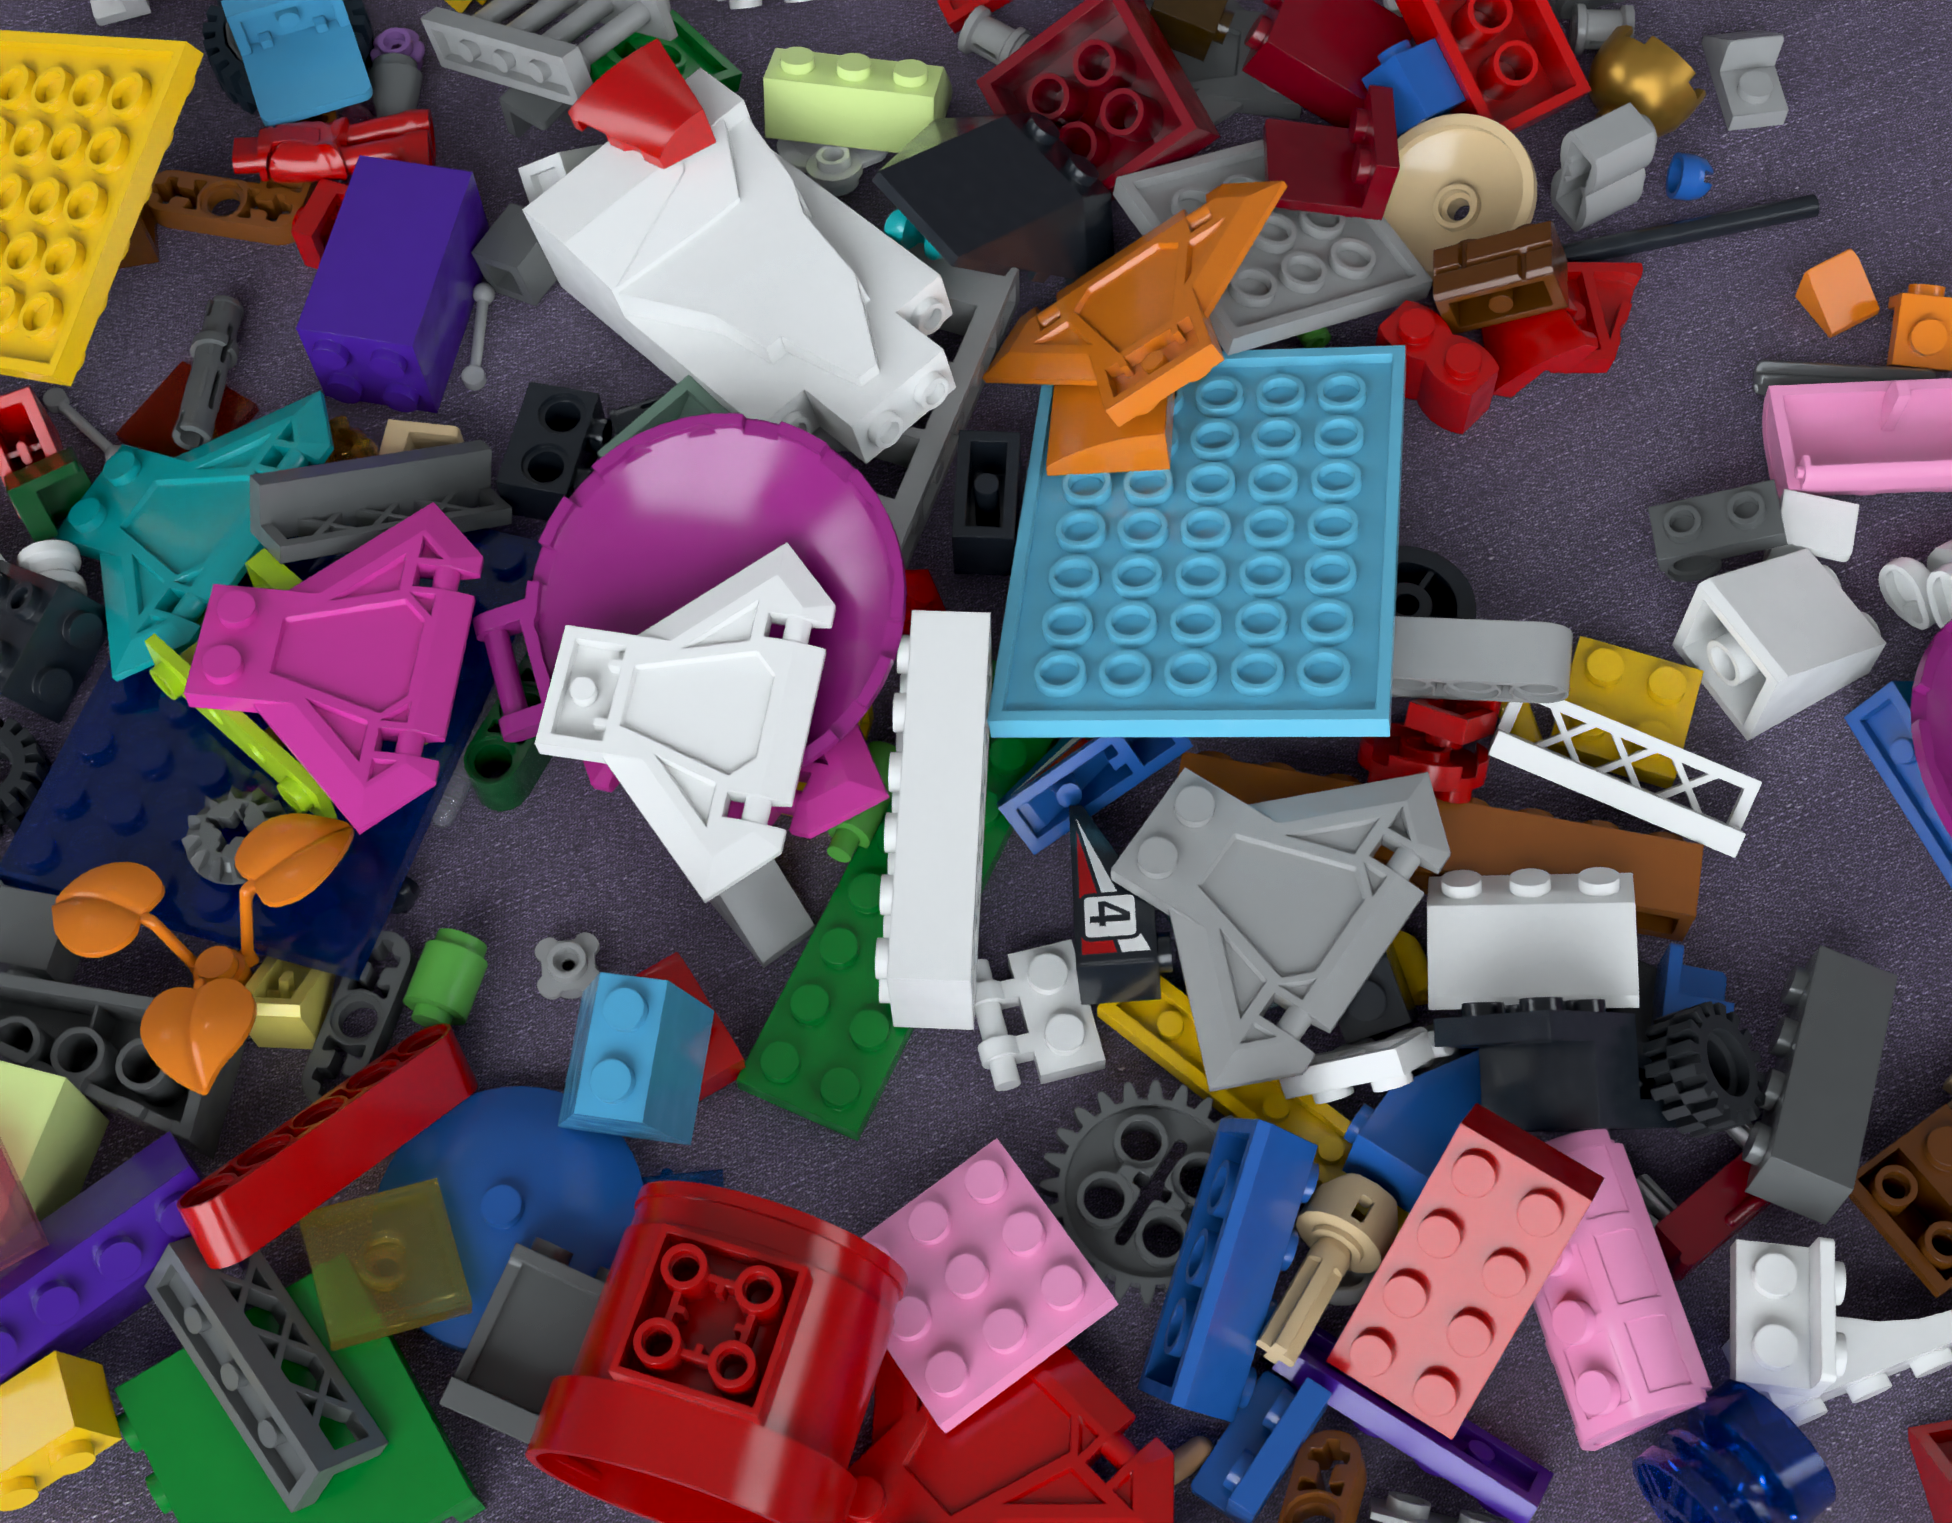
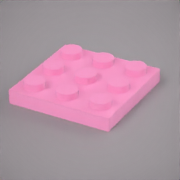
(986, 1286)

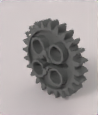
(1098, 1161)

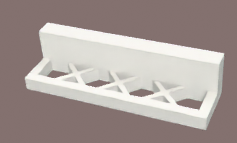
(1619, 793)

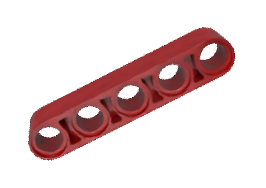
(326, 1146)

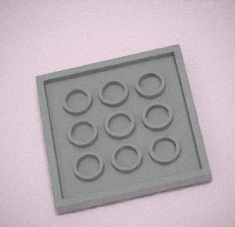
(1301, 267)

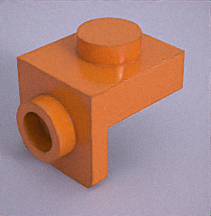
(1921, 329)

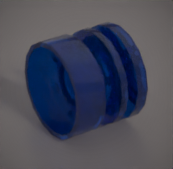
(1735, 1465)

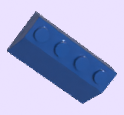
(1230, 1268)

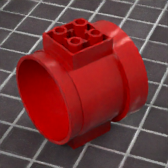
(723, 1364)

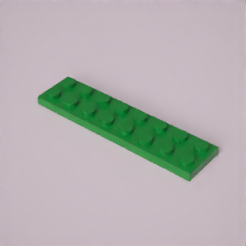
(828, 1035)

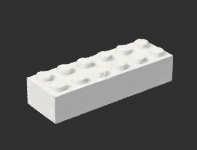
(936, 821)

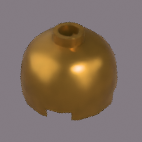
(1647, 77)

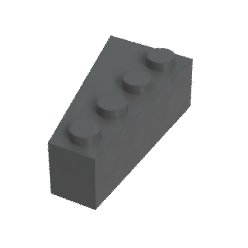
(99, 1048)

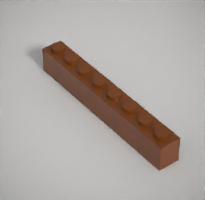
(1507, 840)

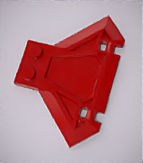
(1013, 1458)

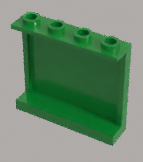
(213, 1477)

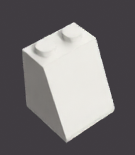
(1776, 639)

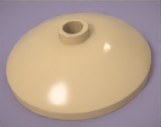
(1455, 165)

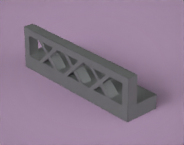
(374, 494)
(237, 1363)

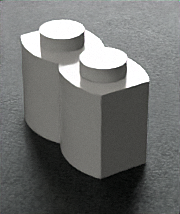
(1603, 166)

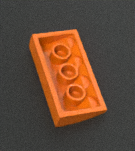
(1090, 442)

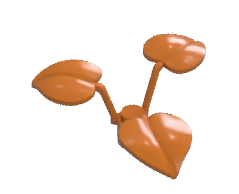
(202, 1027)

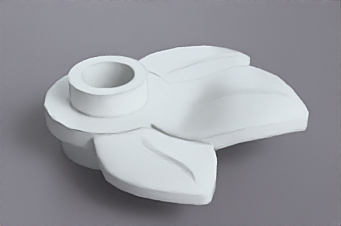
(828, 165)

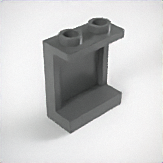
(525, 1339)

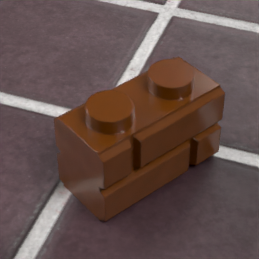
(1500, 277)

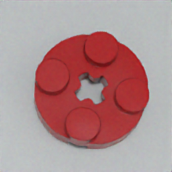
(1407, 753)

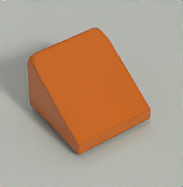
(1837, 293)

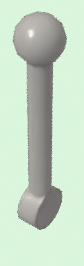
(474, 375)
(58, 402)

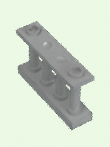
(544, 62)

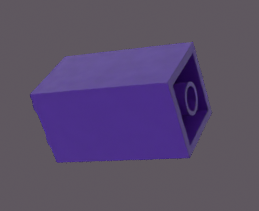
(395, 285)

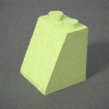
(48, 1134)

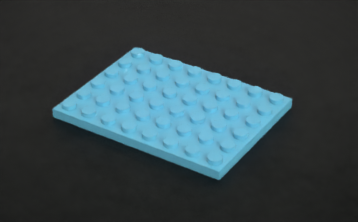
(1235, 584)

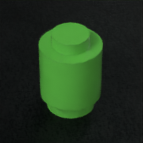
(446, 978)

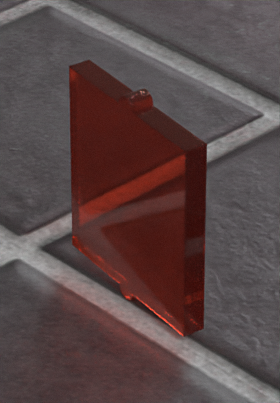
(155, 419)

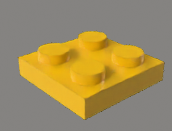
(1634, 691)

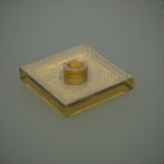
(385, 1264)

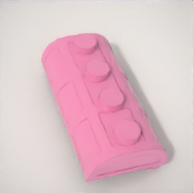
(1859, 437)
(1615, 1310)

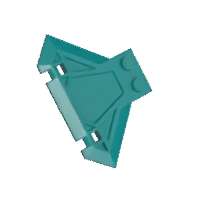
(182, 525)

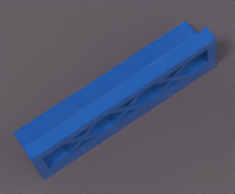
(1885, 734)

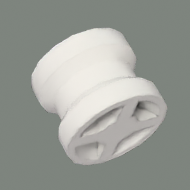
(54, 560)

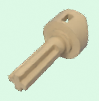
(1335, 1246)

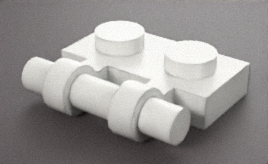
(1058, 1028)
(1381, 1062)

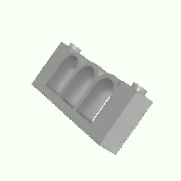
(982, 314)

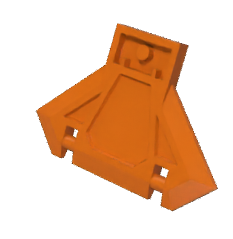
(1143, 314)

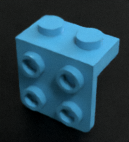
(298, 57)

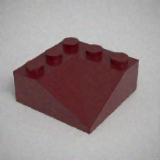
(1107, 88)

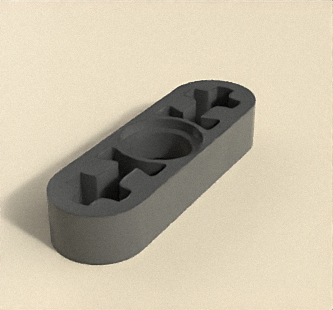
(393, 984)

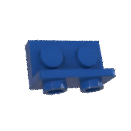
(1259, 1447)

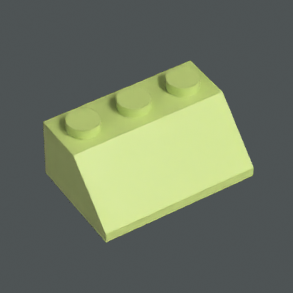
(851, 99)

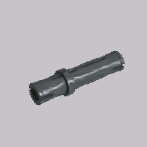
(213, 354)

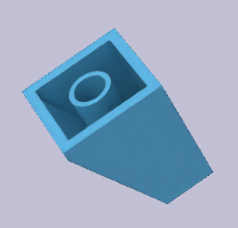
(636, 1060)

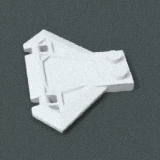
(701, 714)

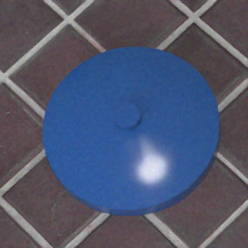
(515, 1179)

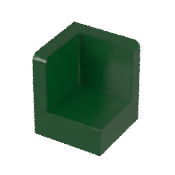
(47, 491)

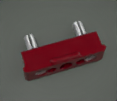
(1707, 1217)

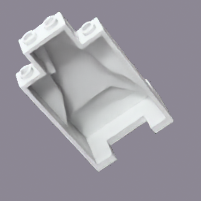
(751, 282)

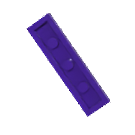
(1473, 1460)

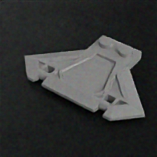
(1280, 906)

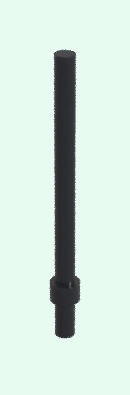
(1692, 229)

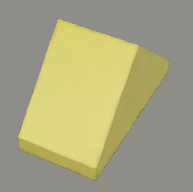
(289, 1003)

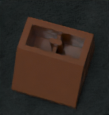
(1910, 1198)

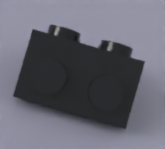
(45, 640)

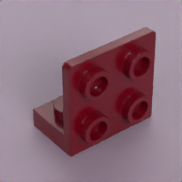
(1337, 167)

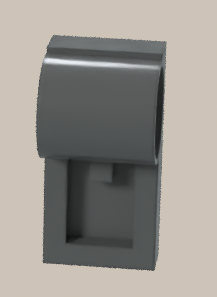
(1704, 529)

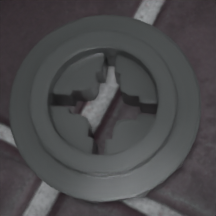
(206, 845)

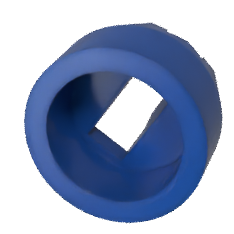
(1687, 176)

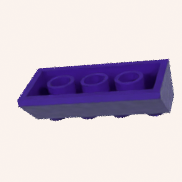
(95, 1258)

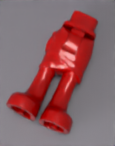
(331, 149)

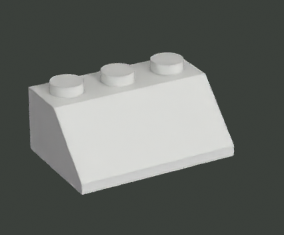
(1532, 937)

